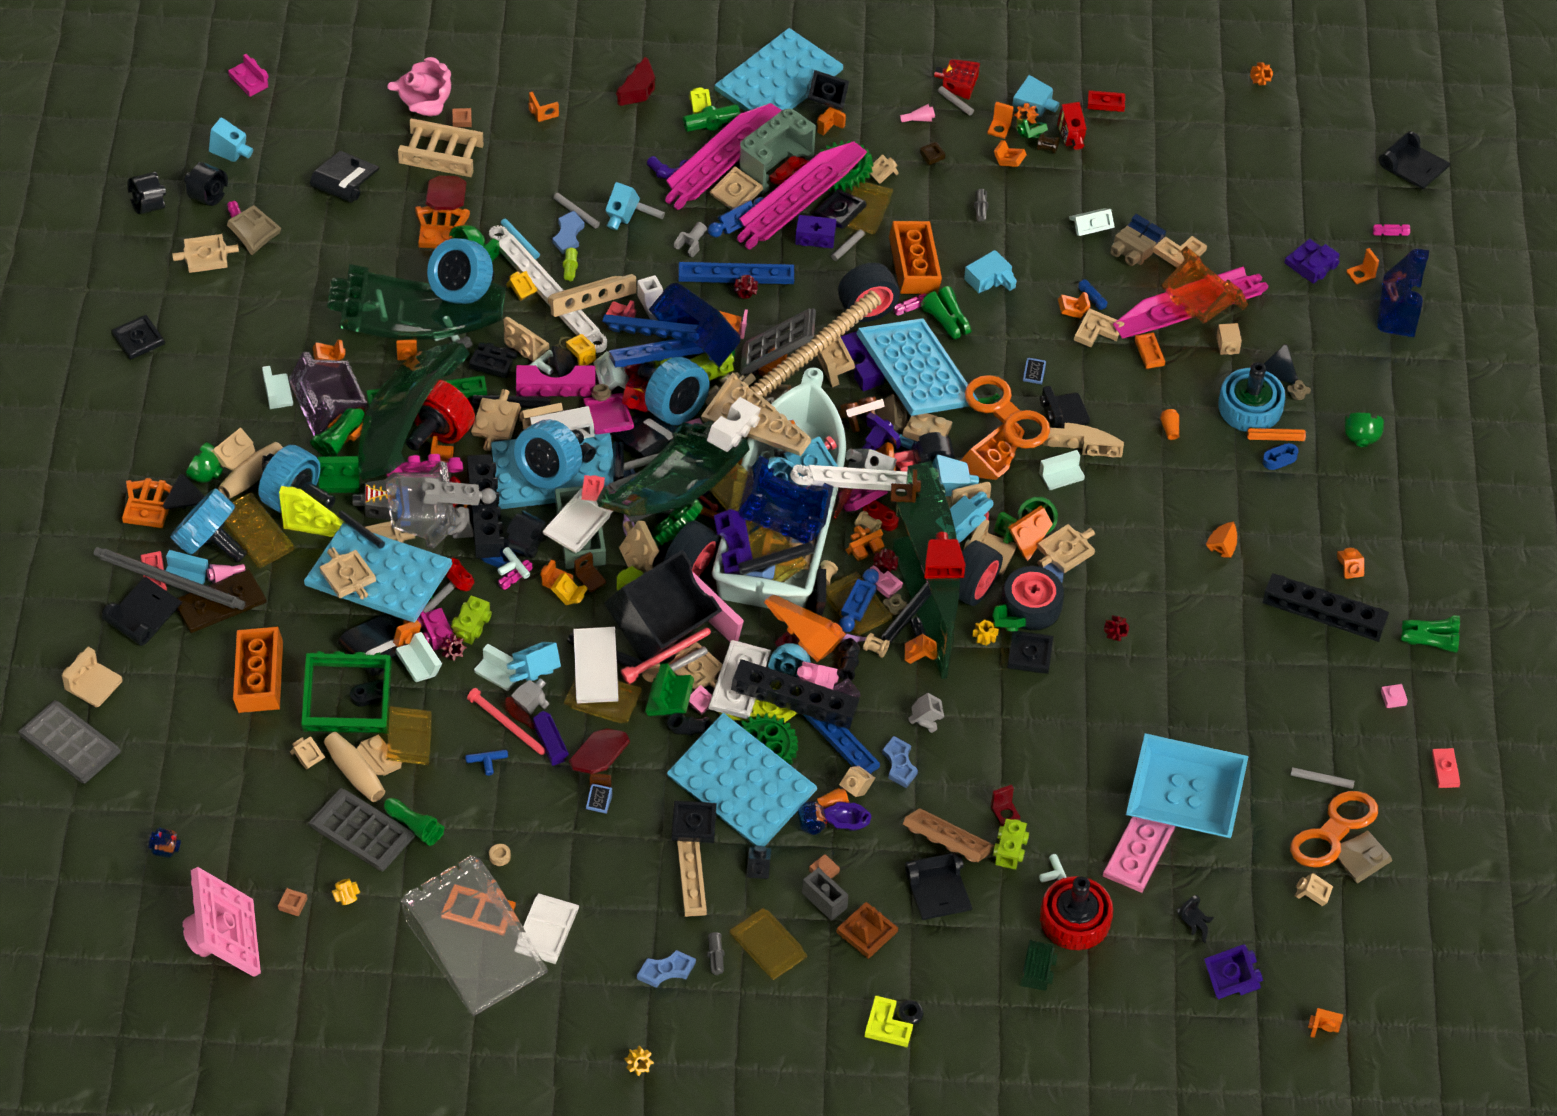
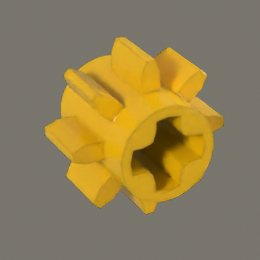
(985, 632)
(345, 891)
(634, 1056)

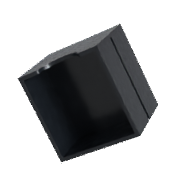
(661, 606)

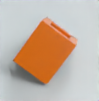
(445, 451)

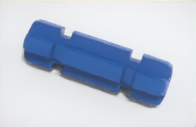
(1093, 294)

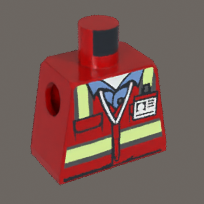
(1072, 125)

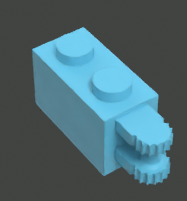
(970, 513)
(534, 661)

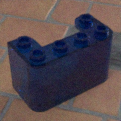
(682, 306)
(784, 505)

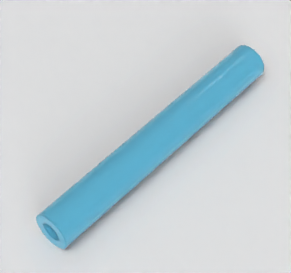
(512, 230)

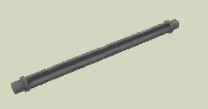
(169, 578)

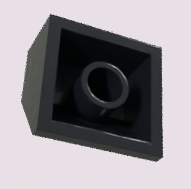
(827, 90)

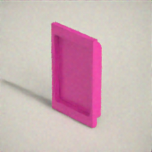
(609, 414)

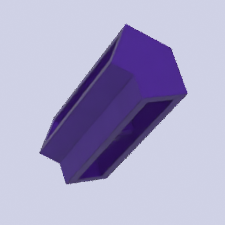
(550, 738)

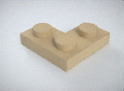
(1172, 252)
(1094, 324)

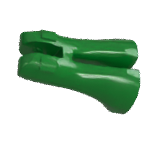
(954, 321)
(333, 439)
(1439, 633)
(422, 825)

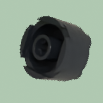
(206, 184)
(146, 193)
(932, 445)
(525, 534)

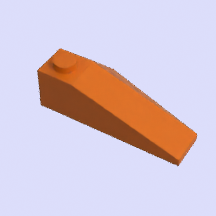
(993, 454)
(816, 633)

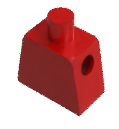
(944, 558)

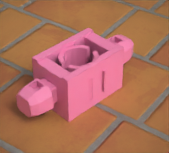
(818, 674)

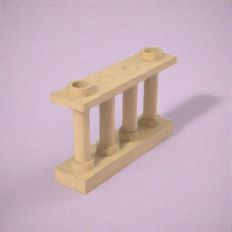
(440, 161)

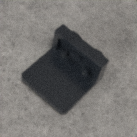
(1063, 408)

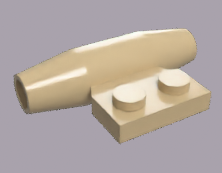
(246, 465)
(363, 763)

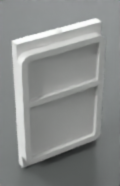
(577, 523)
(549, 925)

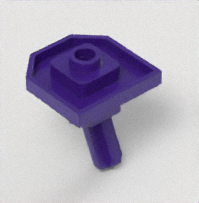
(881, 432)

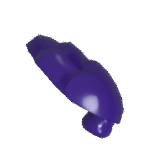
(848, 816)

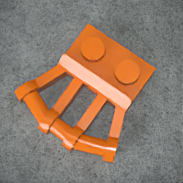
(432, 234)
(145, 511)

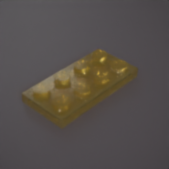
(257, 531)

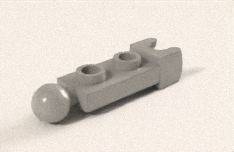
(455, 493)

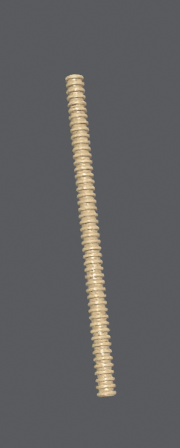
(820, 341)

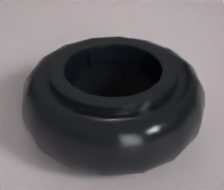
(913, 1005)

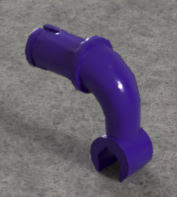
(662, 170)

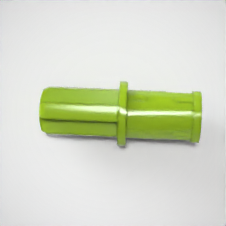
(570, 263)

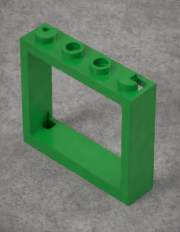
(345, 725)

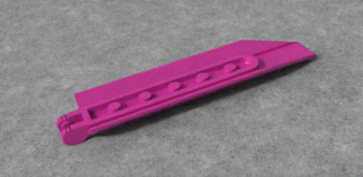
(716, 156)
(798, 192)
(1161, 311)

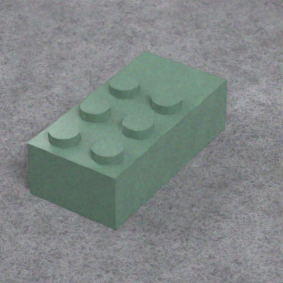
(595, 544)

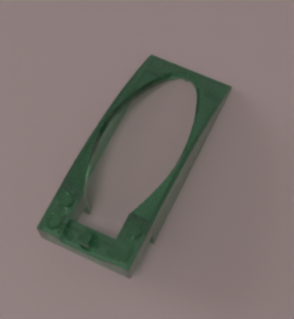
(923, 521)

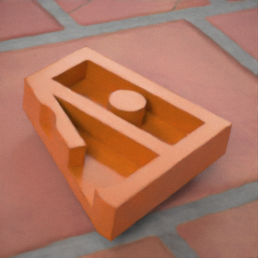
(1030, 531)

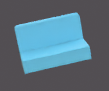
(187, 566)

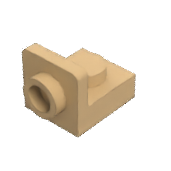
(883, 168)
(307, 752)
(1314, 888)

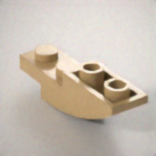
(1089, 439)

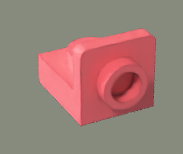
(622, 310)
(904, 460)
(592, 487)

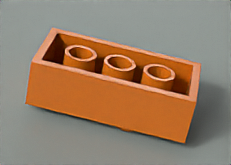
(915, 257)
(258, 669)

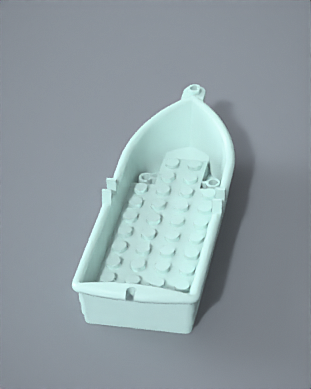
(817, 417)

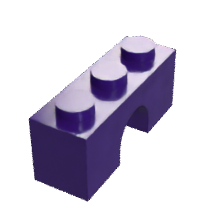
(867, 372)
(734, 530)

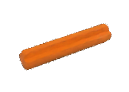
(1276, 434)

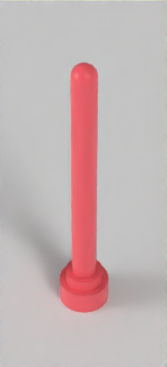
(631, 673)

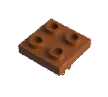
(850, 410)
(867, 930)

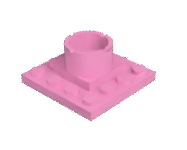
(222, 923)

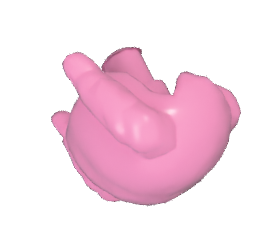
(424, 87)

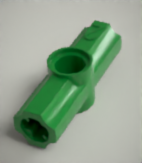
(710, 118)

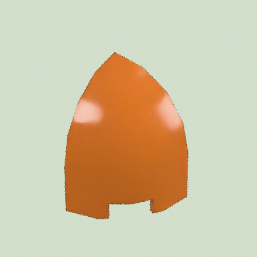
(1223, 539)

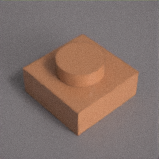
(462, 117)
(826, 866)
(292, 902)

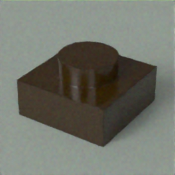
(932, 153)

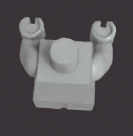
(463, 523)
(530, 695)
(926, 711)

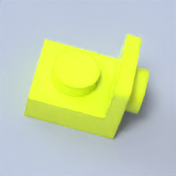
(699, 99)

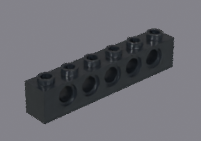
(485, 516)
(1325, 607)
(804, 692)

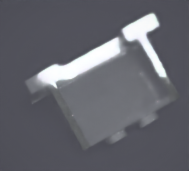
(414, 516)

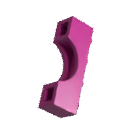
(534, 383)

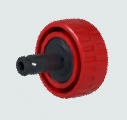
(444, 415)
(1076, 913)

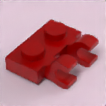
(787, 169)

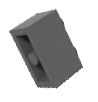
(825, 894)

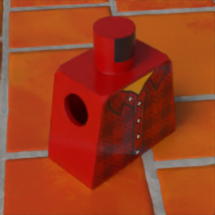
(959, 77)
(635, 393)

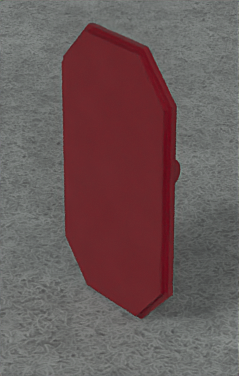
(446, 193)
(599, 751)

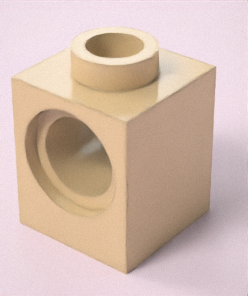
(1228, 339)
(857, 781)

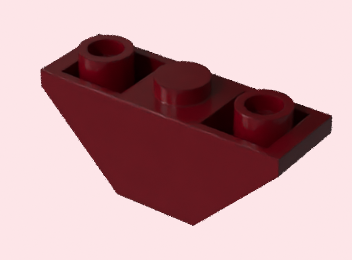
(637, 85)

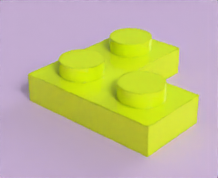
(883, 1027)

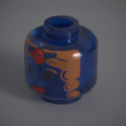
(812, 818)
(164, 842)

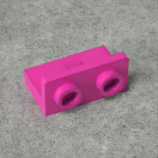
(249, 76)
(862, 497)
(435, 627)

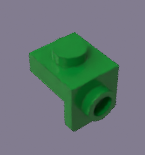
(1030, 131)
(1002, 524)
(1002, 620)

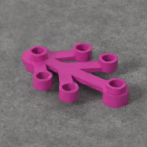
(414, 465)

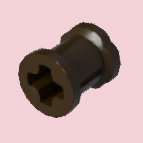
(1042, 145)

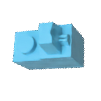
(990, 271)

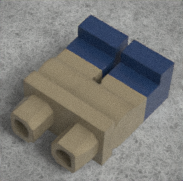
(1137, 240)

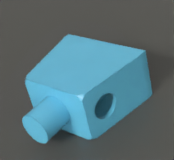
(1036, 94)
(228, 141)
(621, 205)
(953, 473)

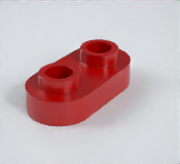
(882, 513)
(459, 576)

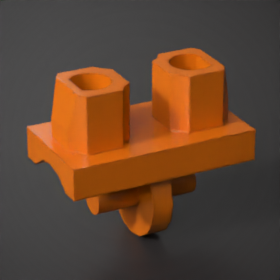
(873, 540)

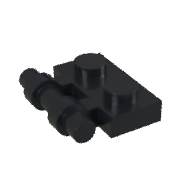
(492, 363)

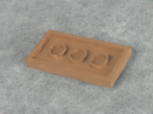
(951, 836)

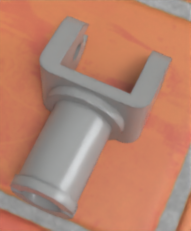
(691, 238)

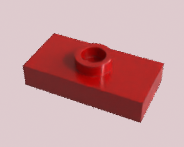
(1106, 101)

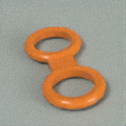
(1007, 412)
(1334, 829)

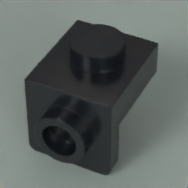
(759, 862)

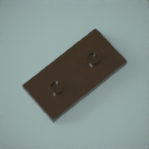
(203, 612)

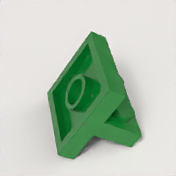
(339, 474)
(669, 692)

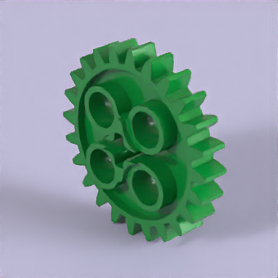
(856, 174)
(675, 522)
(764, 726)

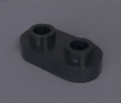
(370, 695)

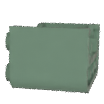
(779, 137)

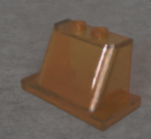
(1200, 289)

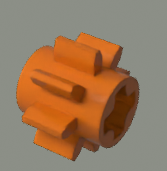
(1261, 73)
(1031, 113)

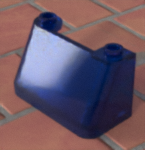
(1398, 304)

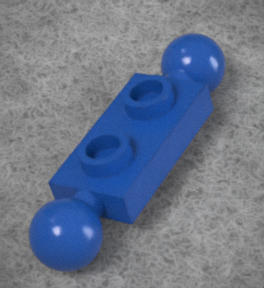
(730, 220)
(858, 600)

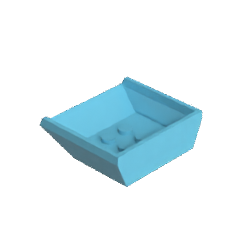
(1187, 785)

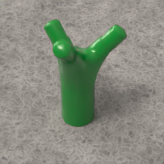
(989, 400)

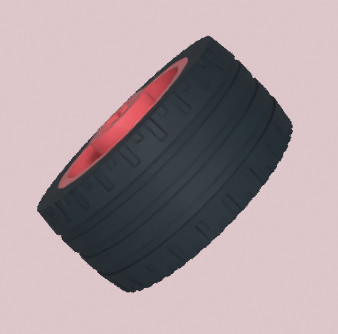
(866, 278)
(698, 544)
(981, 571)
(1033, 595)

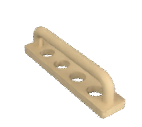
(558, 300)

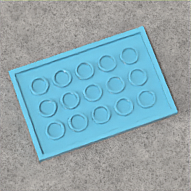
(777, 73)
(916, 366)
(519, 492)
(402, 572)
(745, 778)

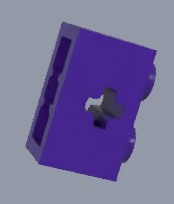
(815, 231)

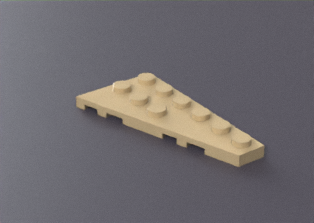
(772, 427)

